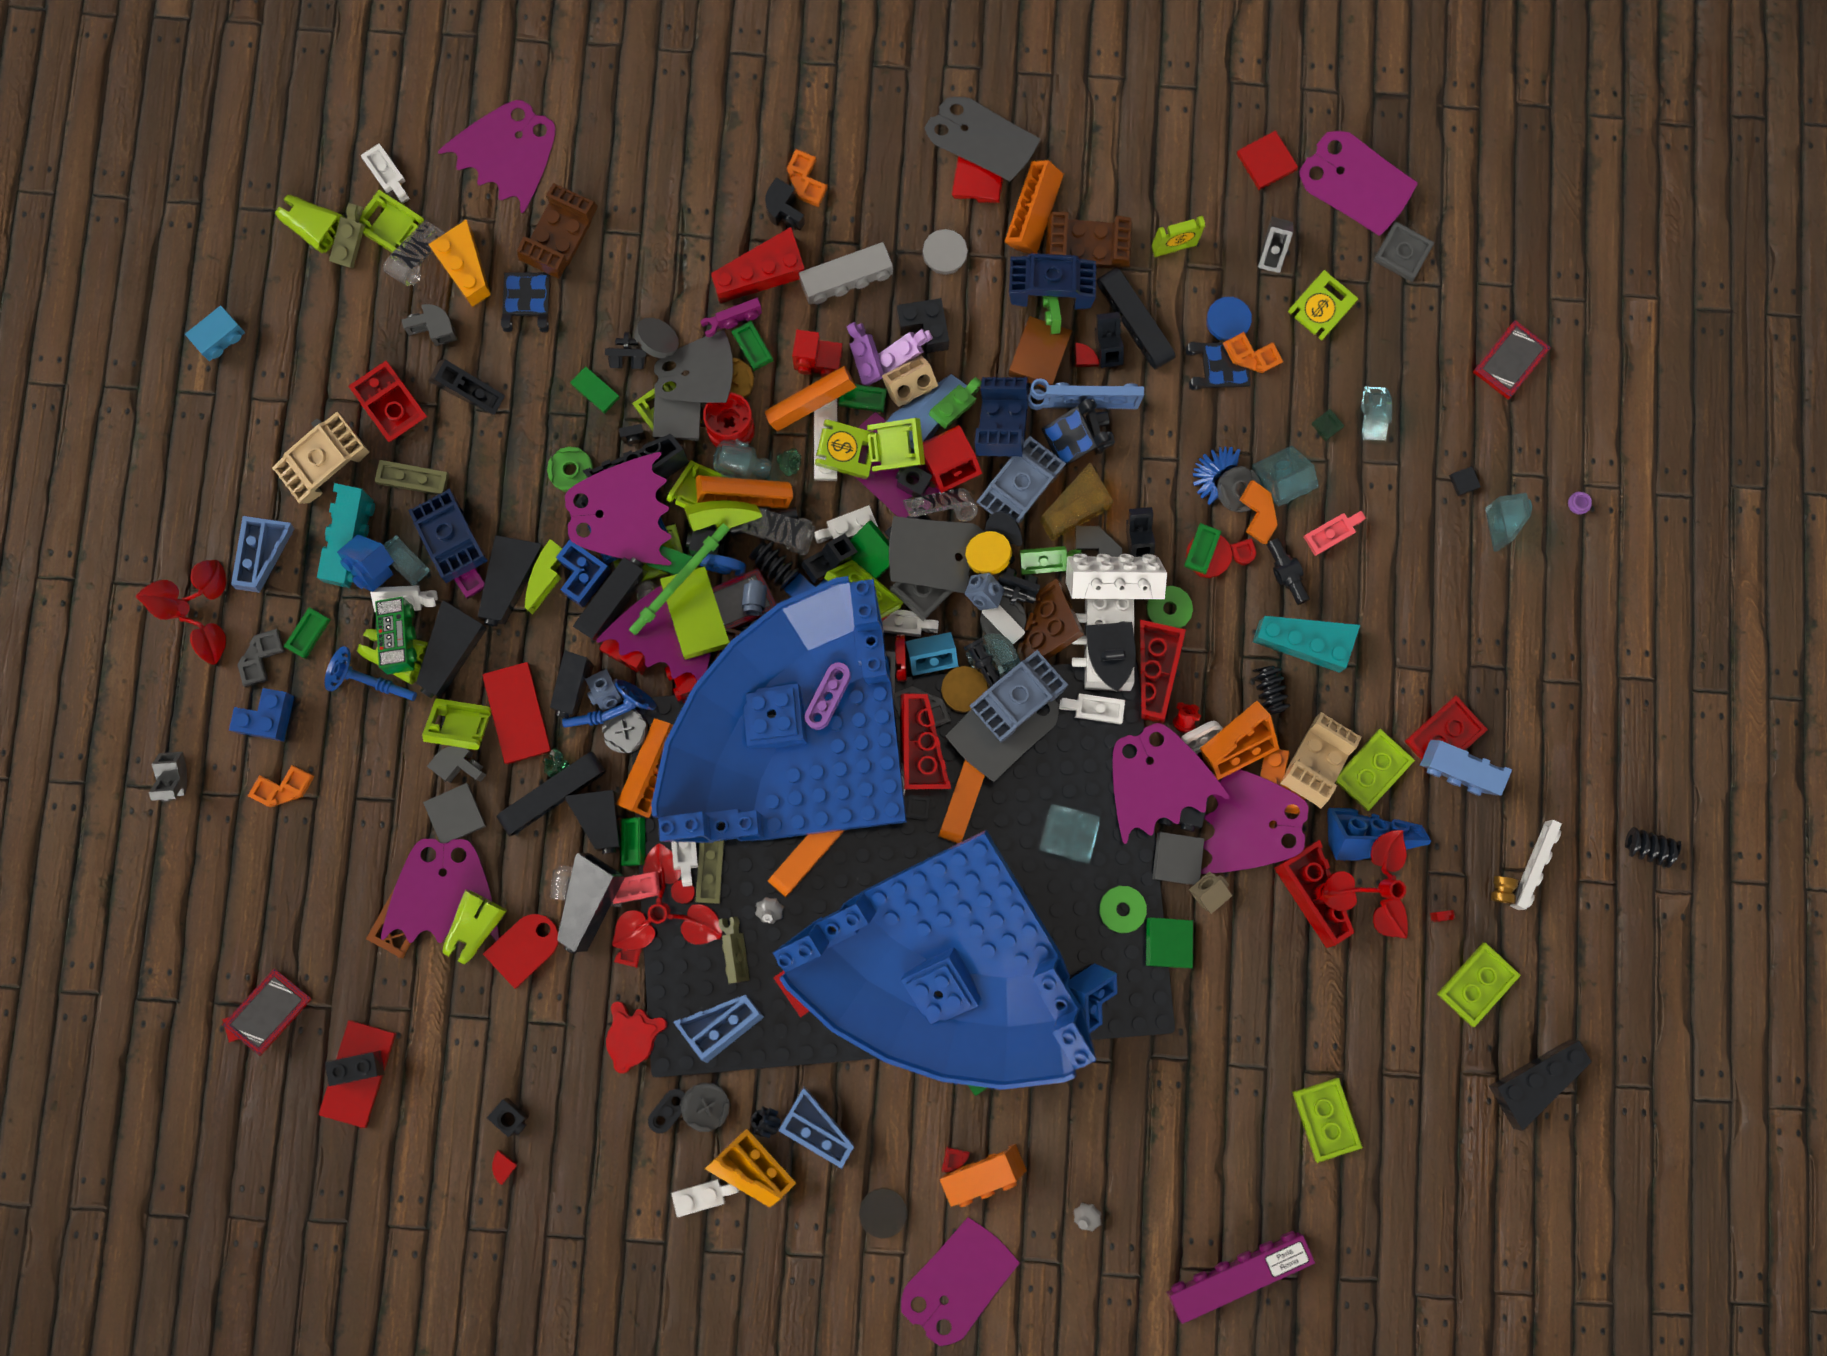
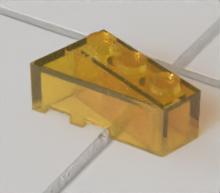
(1077, 504)

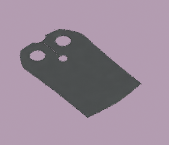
(988, 141)
(925, 552)
(986, 752)

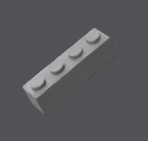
(846, 273)

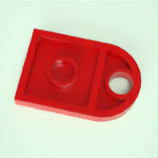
(522, 949)

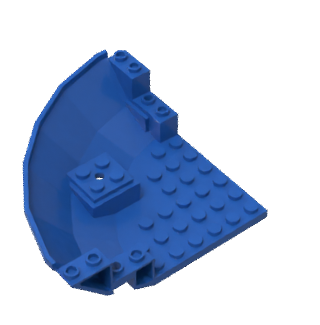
(778, 772)
(954, 930)

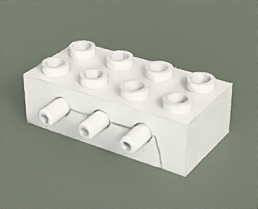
(1115, 577)
(1102, 612)

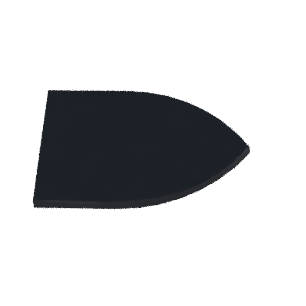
(1111, 652)

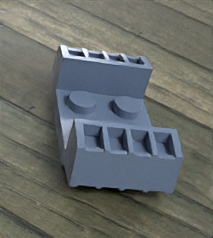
(1021, 481)
(1018, 695)

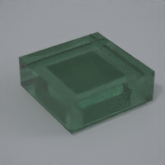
(1327, 425)

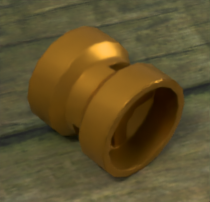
(1504, 887)

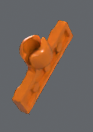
(1274, 769)

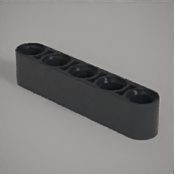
(1136, 318)
(551, 794)

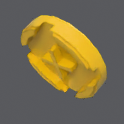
(988, 553)

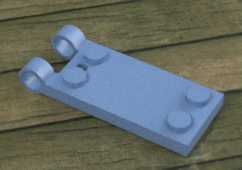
(1066, 396)

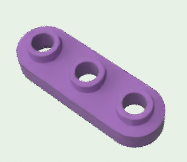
(832, 686)

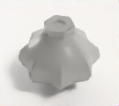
(769, 910)
(1087, 1217)

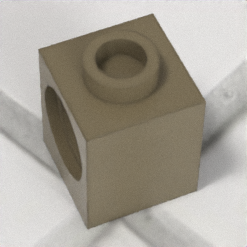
(1211, 892)

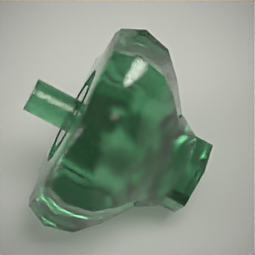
(789, 462)
(554, 762)

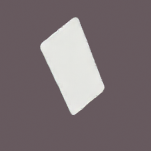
(1004, 623)

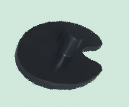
(1006, 525)

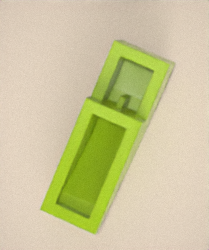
(722, 511)
(543, 576)

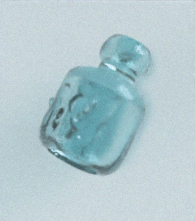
(739, 460)

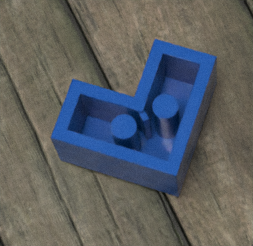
(366, 561)
(586, 576)
(269, 720)
(1092, 989)

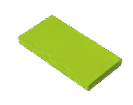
(696, 615)

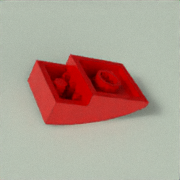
(387, 401)

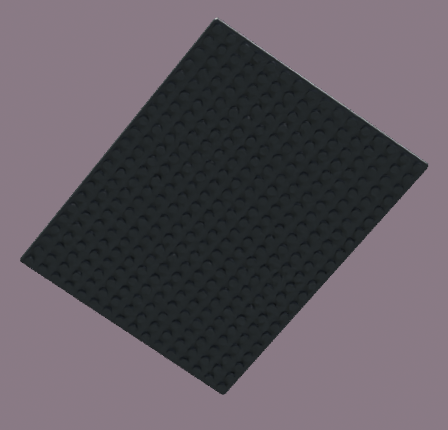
(1063, 768)

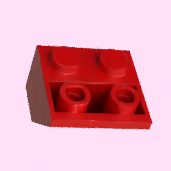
(950, 459)

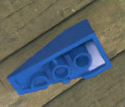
(1354, 834)

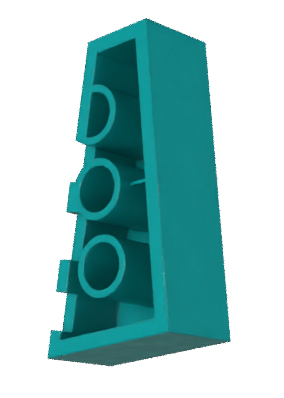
(349, 518)
(1310, 640)

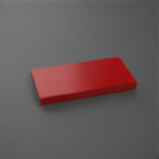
(516, 713)
(355, 1100)

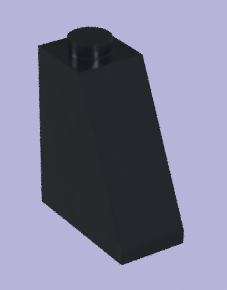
(571, 684)
(598, 818)

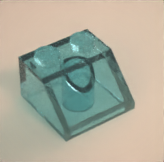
(1286, 475)
(1507, 517)

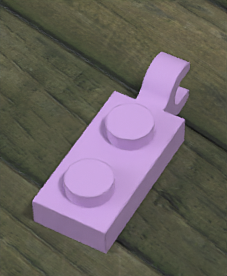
(903, 350)

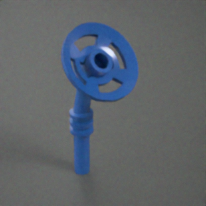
(338, 668)
(633, 697)

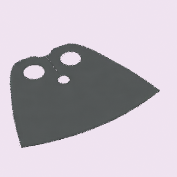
(709, 371)

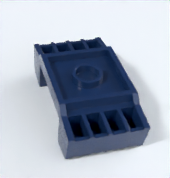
(1052, 277)
(1002, 417)
(447, 536)

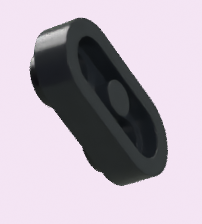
(667, 1110)

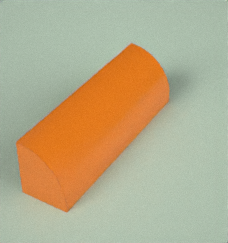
(1034, 207)
(810, 399)
(753, 491)
(641, 782)

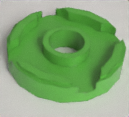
(565, 457)
(1182, 605)
(1136, 905)

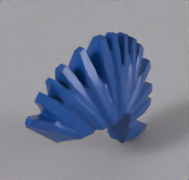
(1213, 470)

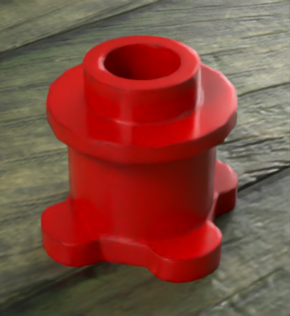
(1186, 717)

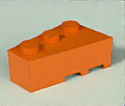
(1241, 742)
(983, 1177)

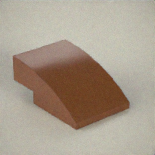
(1039, 352)

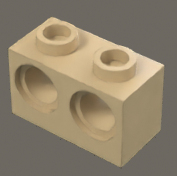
(908, 376)

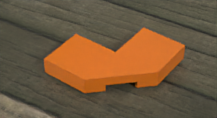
(805, 187)
(1242, 354)
(1265, 519)
(292, 787)

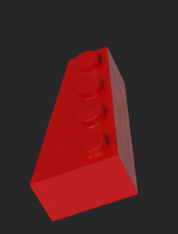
(1158, 665)
(920, 746)

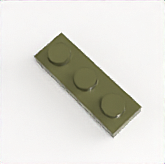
(411, 477)
(710, 872)

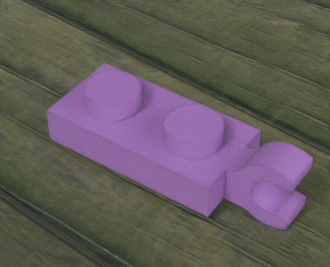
(865, 354)

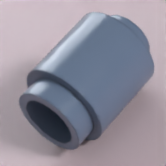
(754, 598)

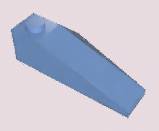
(923, 404)

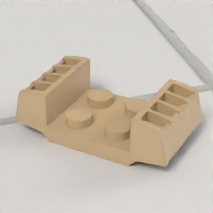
(319, 457)
(1320, 760)

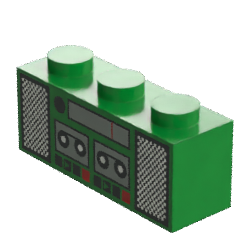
(395, 635)

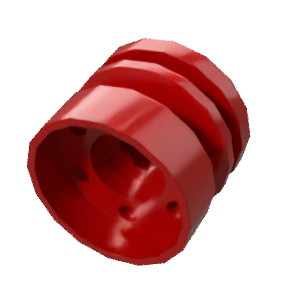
(733, 412)

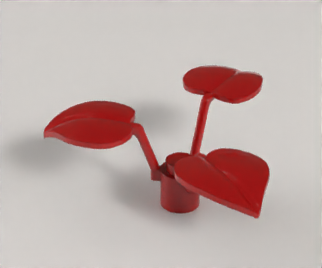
(162, 603)
(1391, 916)
(634, 930)

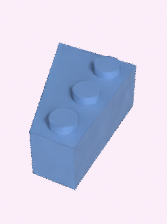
(258, 551)
(1464, 769)
(718, 1027)
(816, 1130)

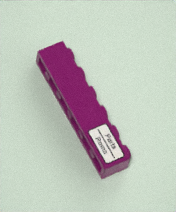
(1240, 1276)

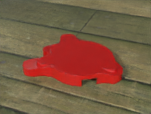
(631, 1037)

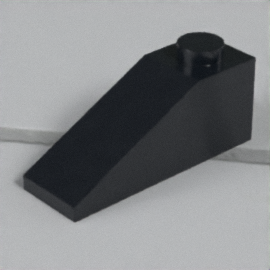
(466, 387)

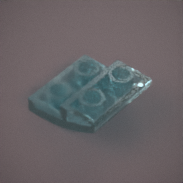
(1070, 833)

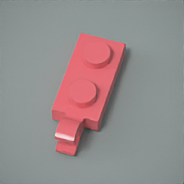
(1333, 532)

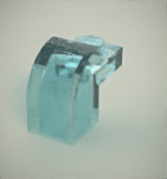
(1377, 413)
(406, 561)
(1001, 651)

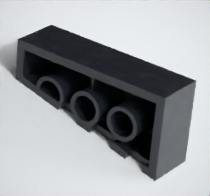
(670, 461)
(1539, 1082)

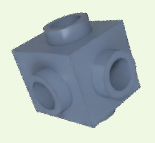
(984, 591)
(603, 690)

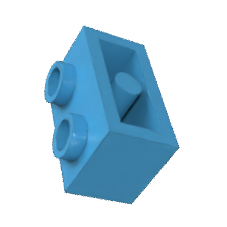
(215, 333)
(932, 653)

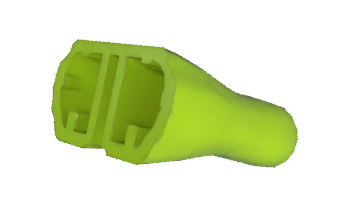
(310, 222)
(372, 655)
(472, 924)

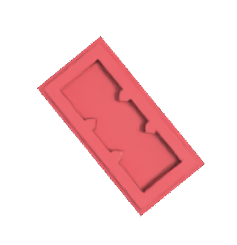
(638, 887)

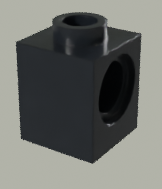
(917, 489)
(498, 1114)

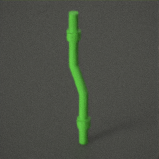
(648, 614)

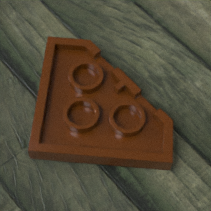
(1051, 624)

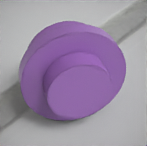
(1579, 503)

